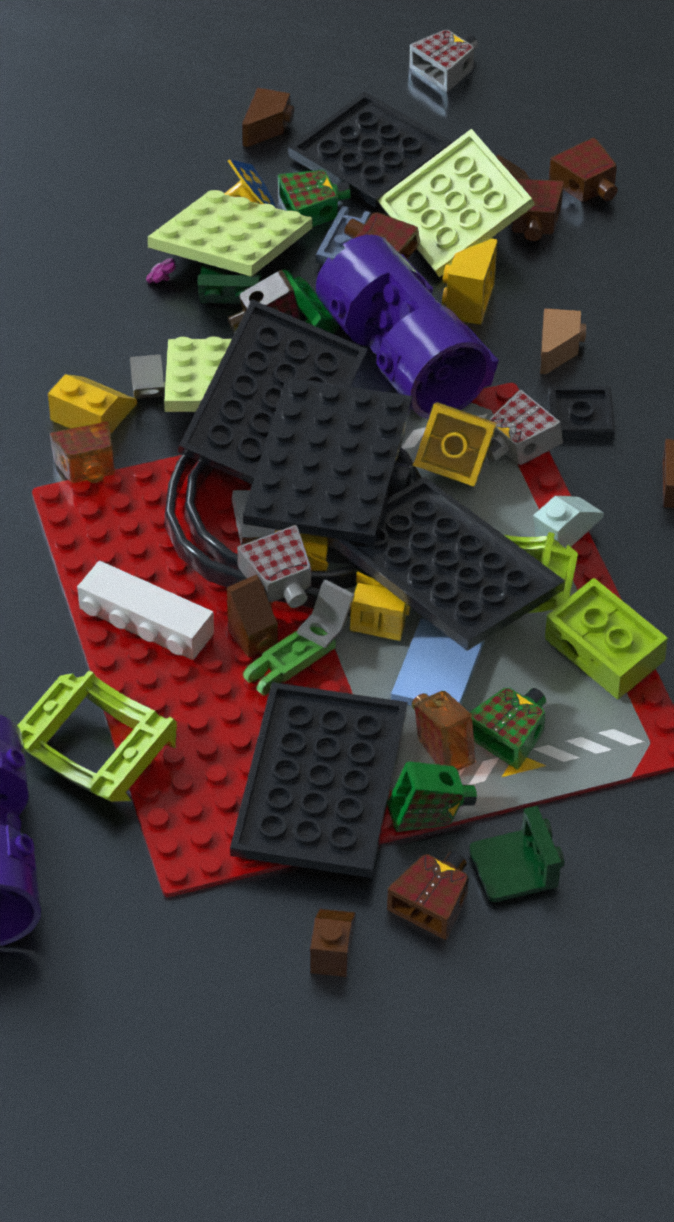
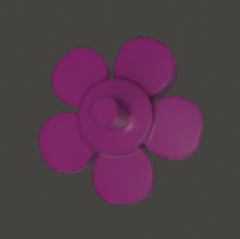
(161, 271)

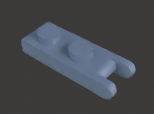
(335, 238)

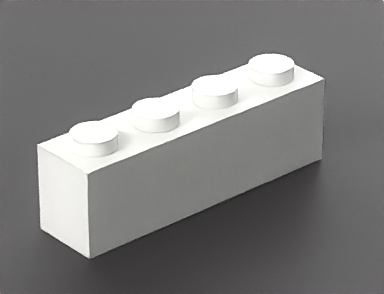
(145, 610)

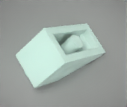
(567, 518)

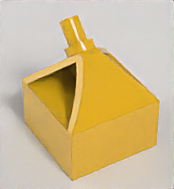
(455, 444)

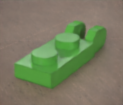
(286, 659)

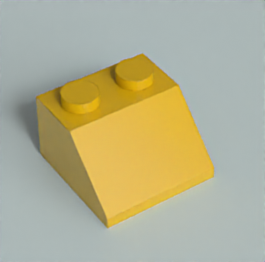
(471, 281)
(83, 402)

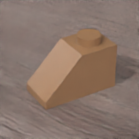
(560, 337)

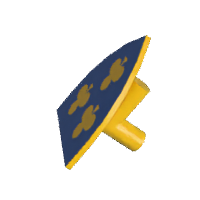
(250, 184)

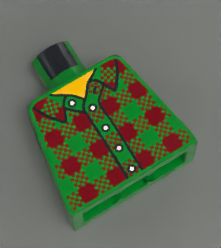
(312, 195)
(510, 724)
(428, 796)

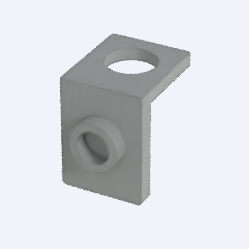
(147, 376)
(328, 613)

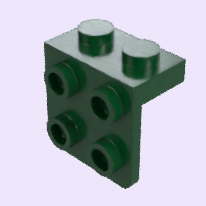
(223, 285)
(519, 860)

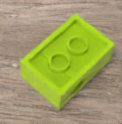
(605, 638)

